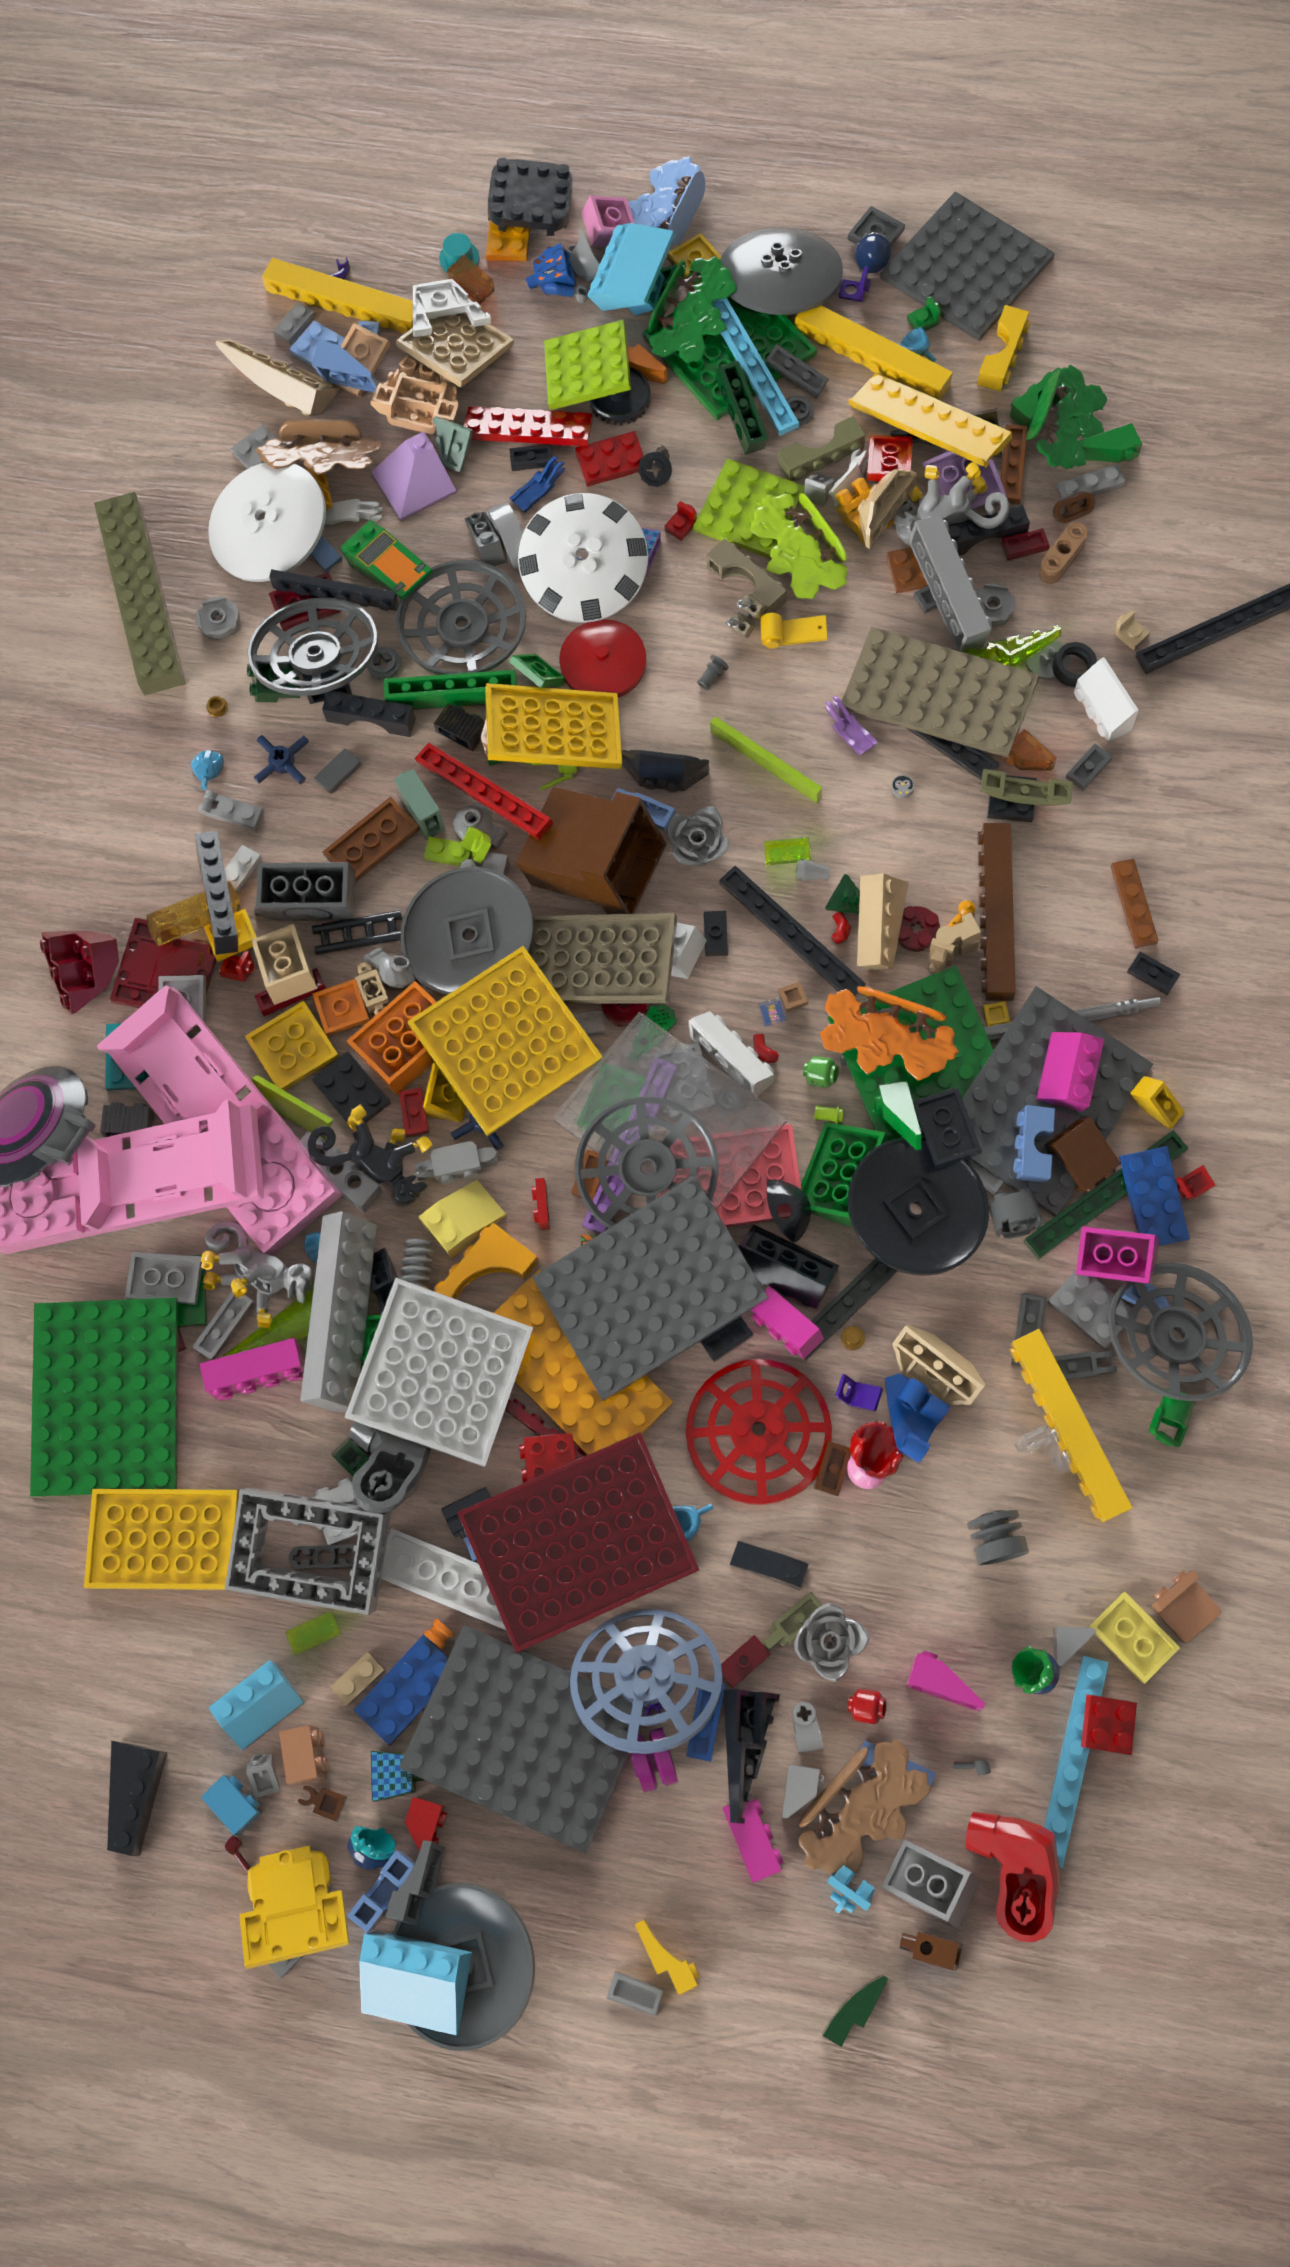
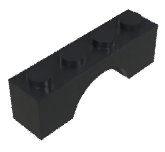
(968, 533)
(392, 716)

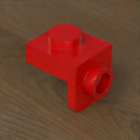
(237, 967)
(1195, 1183)

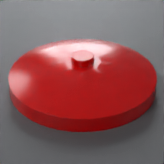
(603, 658)

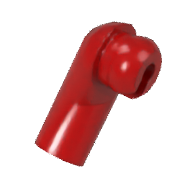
(843, 929)

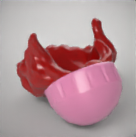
(873, 1455)

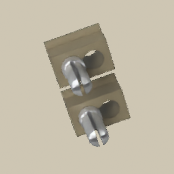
(739, 619)

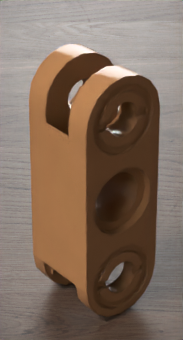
(1054, 562)

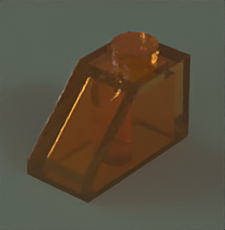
(1030, 754)

